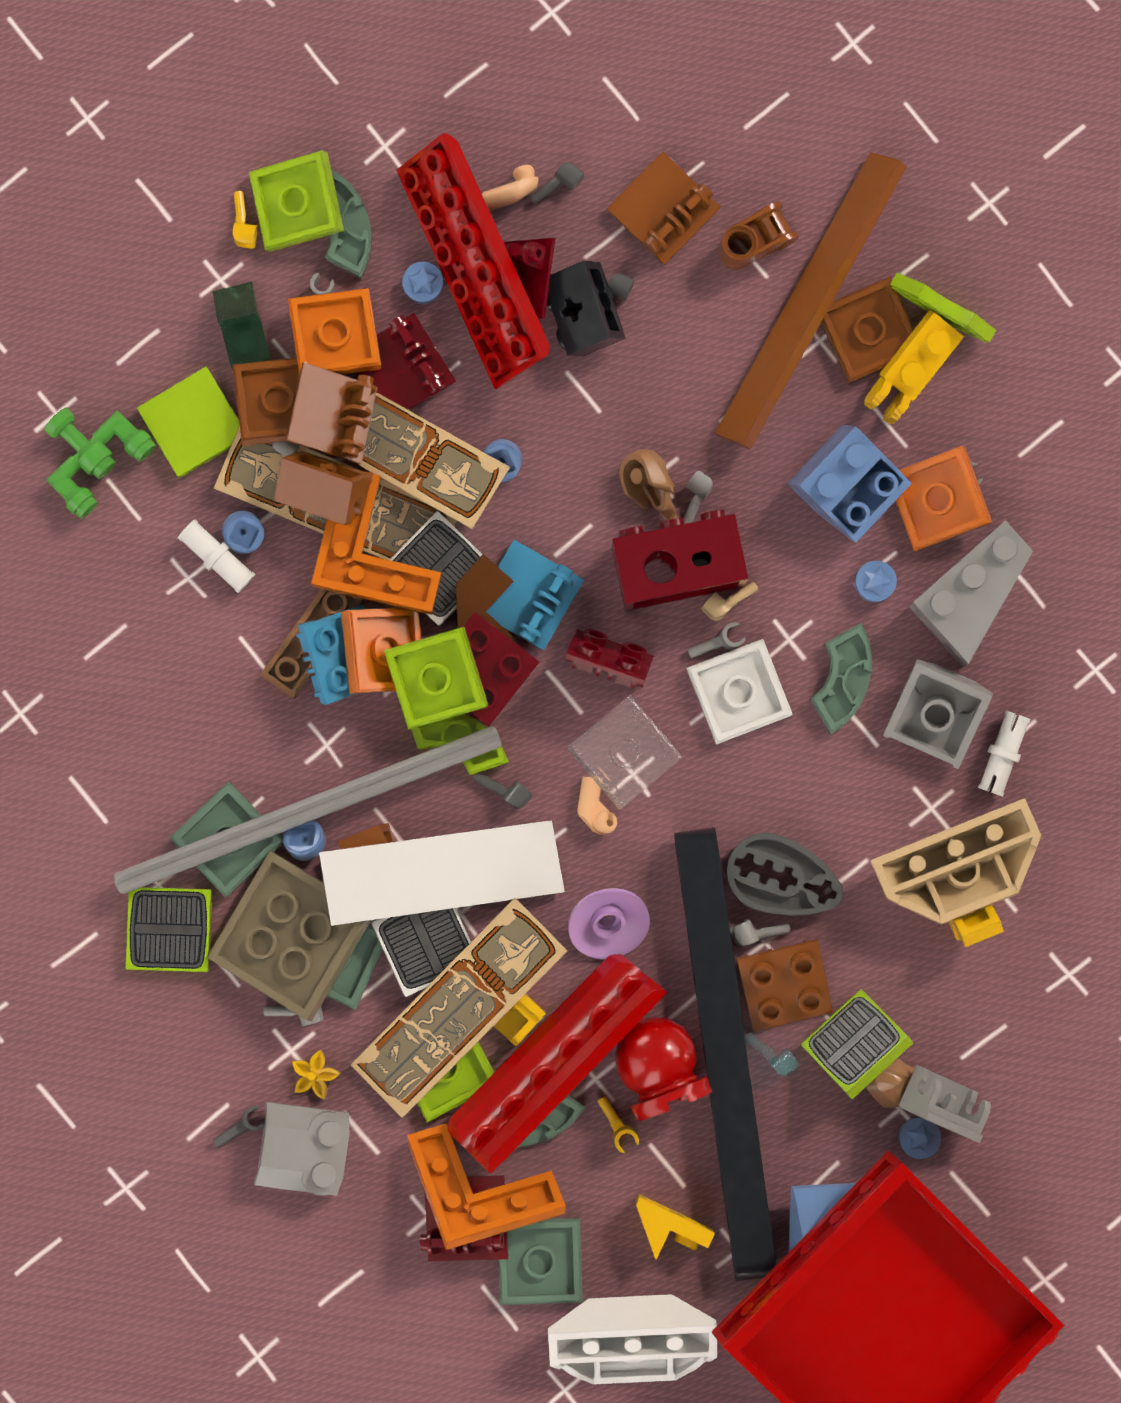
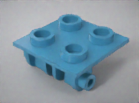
(537, 597)
(326, 651)

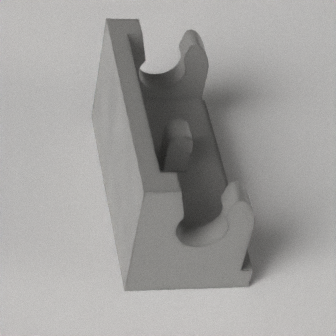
(945, 1103)

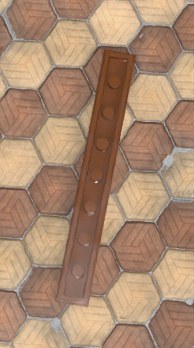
(810, 300)

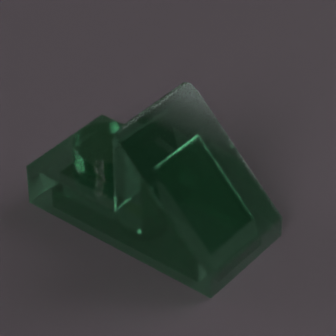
(241, 324)

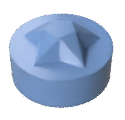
(423, 283)
(508, 454)
(243, 532)
(875, 581)
(305, 841)
(919, 1138)

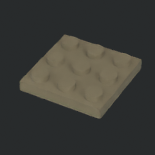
(285, 938)

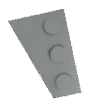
(971, 593)

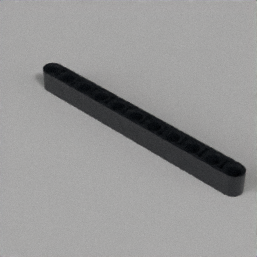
(725, 1053)

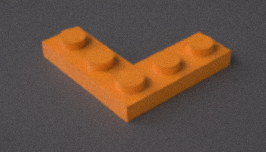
(349, 572)
(470, 1216)

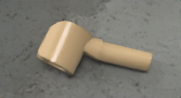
(717, 607)

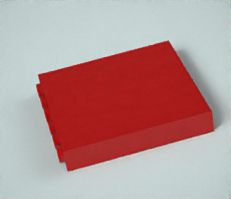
(888, 1306)

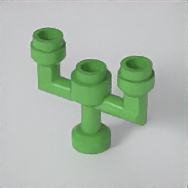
(92, 455)

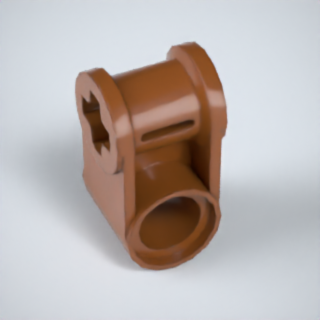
(763, 233)

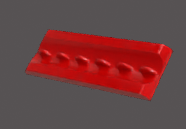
(474, 260)
(554, 1060)

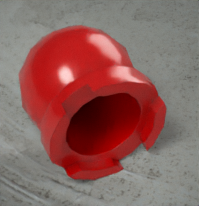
(659, 1066)

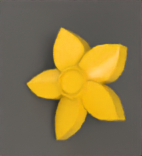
(314, 1074)

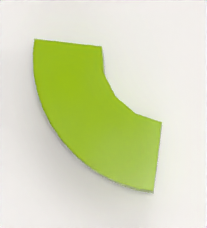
(950, 312)
(454, 728)

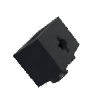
(597, 323)

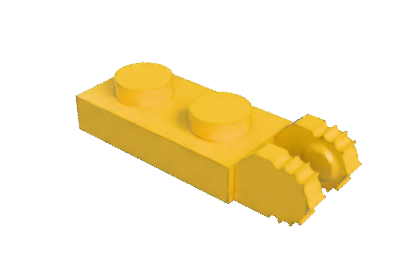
(914, 365)

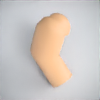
(511, 193)
(592, 810)

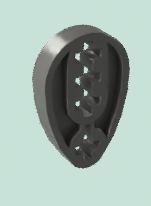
(782, 853)

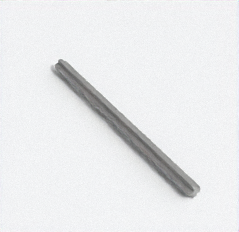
(307, 810)

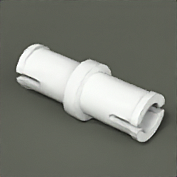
(216, 556)
(1004, 753)

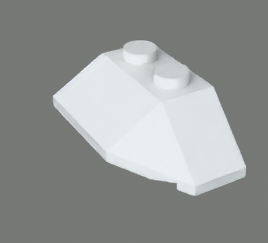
(632, 1339)

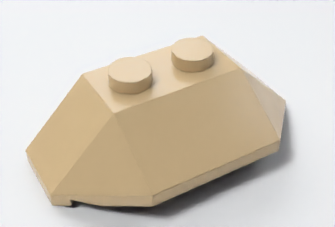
(962, 865)

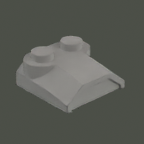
(938, 712)
(303, 1149)

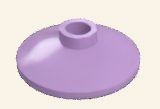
(612, 935)

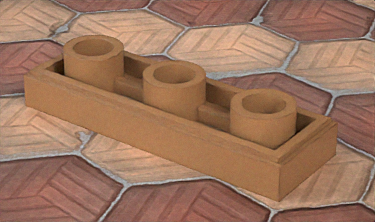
(287, 665)

